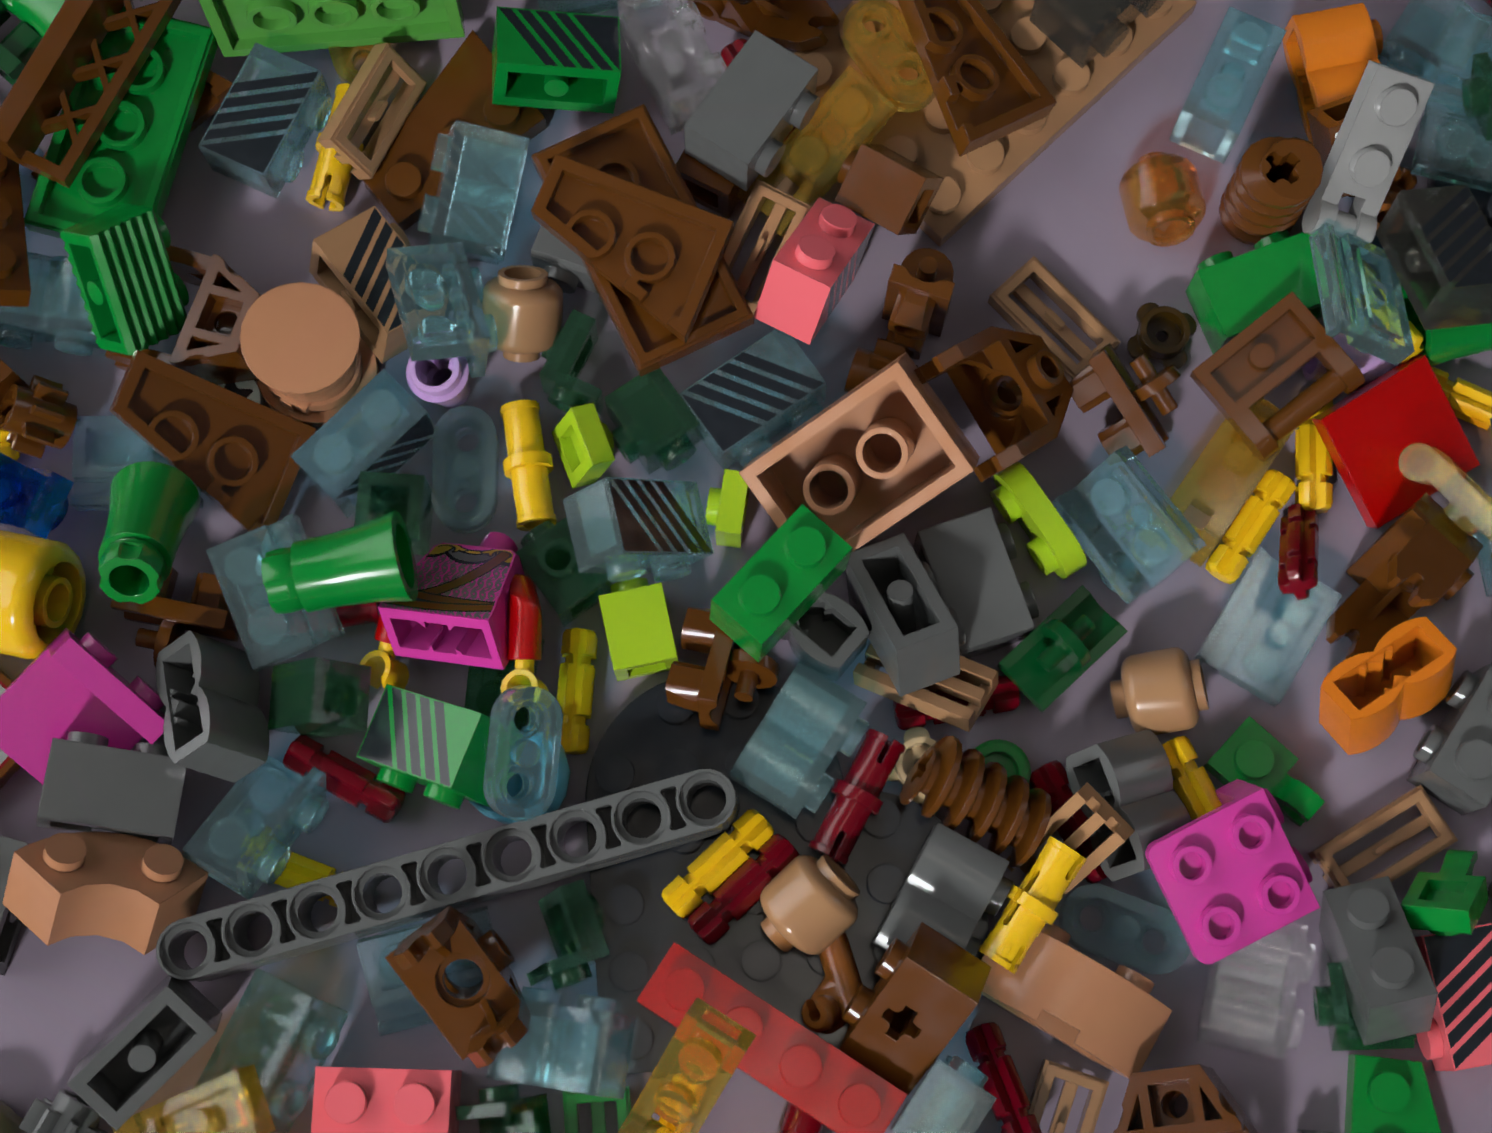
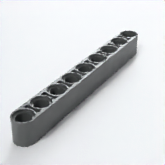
(418, 871)

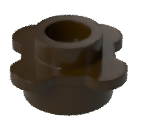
(1165, 319)

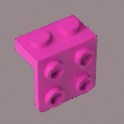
(72, 691)
(1232, 873)

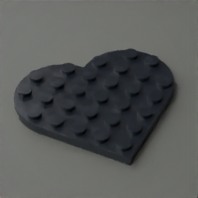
(662, 741)

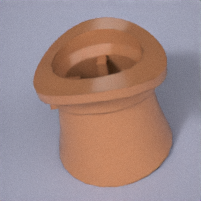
(306, 351)

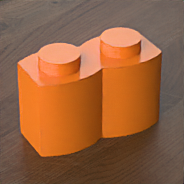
(1329, 54)
(1395, 682)

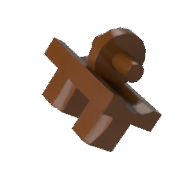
(918, 298)
(1109, 378)
(204, 614)
(709, 687)

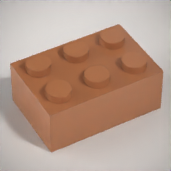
(865, 457)

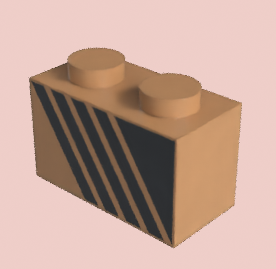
(354, 266)

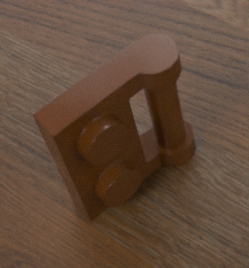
(1264, 359)

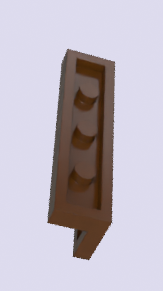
(63, 62)

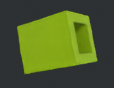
(637, 629)

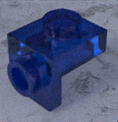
(31, 498)

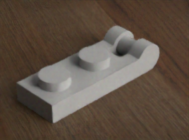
(1368, 150)

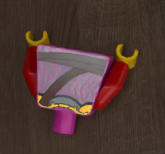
(468, 611)

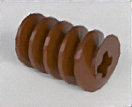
(1270, 188)
(981, 796)

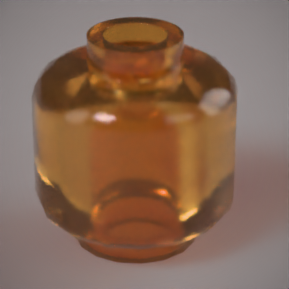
(1162, 199)

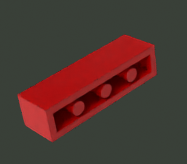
(783, 1054)

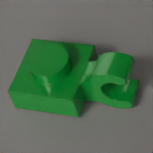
(1263, 761)
(1447, 900)

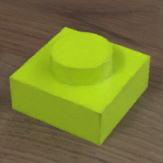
(584, 445)
(728, 509)

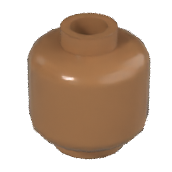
(525, 311)
(1160, 691)
(809, 904)

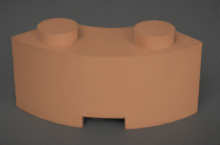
(102, 887)
(1081, 1002)

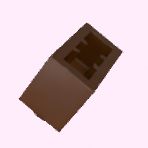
(914, 1007)

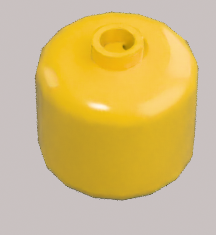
(38, 593)

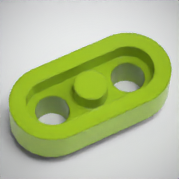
(1052, 542)

